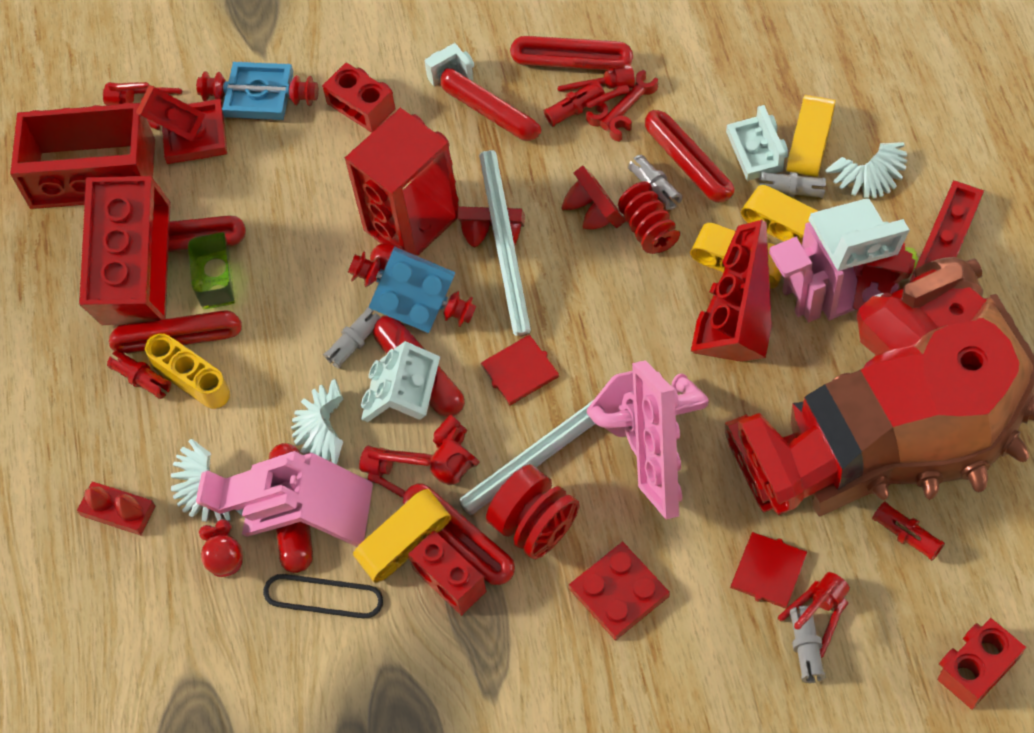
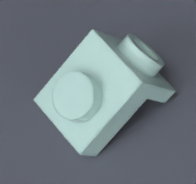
(449, 57)

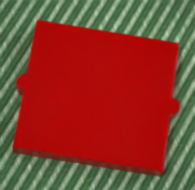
(519, 369)
(769, 570)

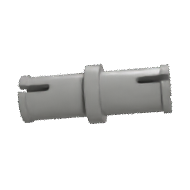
(657, 180)
(794, 184)
(352, 338)
(808, 647)

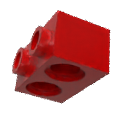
(359, 96)
(447, 572)
(985, 666)

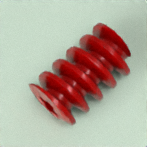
(648, 219)

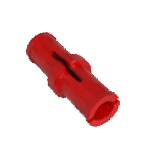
(573, 103)
(139, 374)
(928, 545)

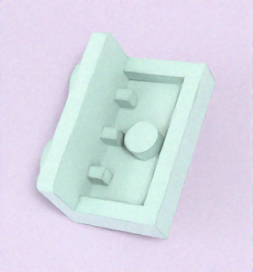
(758, 144)

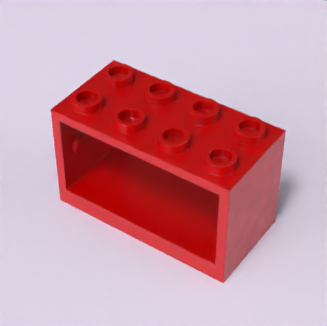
(74, 129)
(385, 163)
(124, 250)

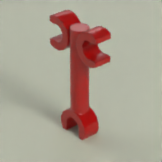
(615, 119)

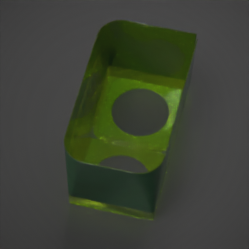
(201, 251)

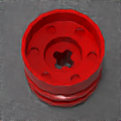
(532, 511)

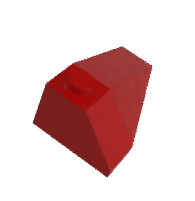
(740, 311)

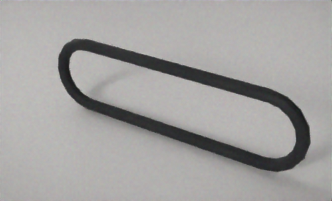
(325, 582)

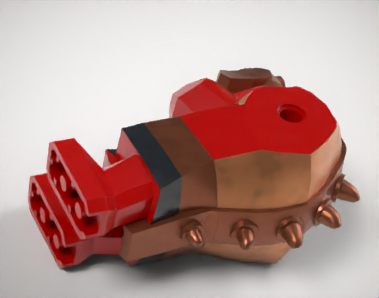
(923, 411)

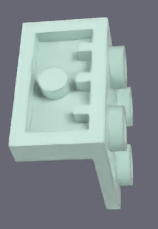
(857, 234)
(401, 382)

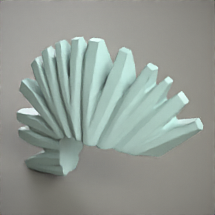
(876, 174)
(314, 424)
(194, 465)

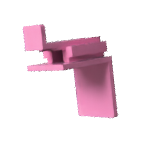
(815, 279)
(293, 491)

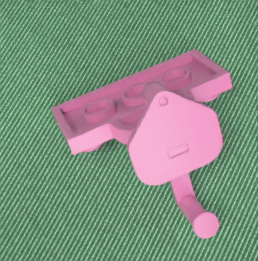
(645, 411)

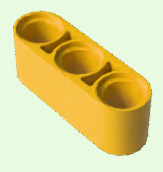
(811, 135)
(782, 214)
(713, 244)
(181, 359)
(393, 540)

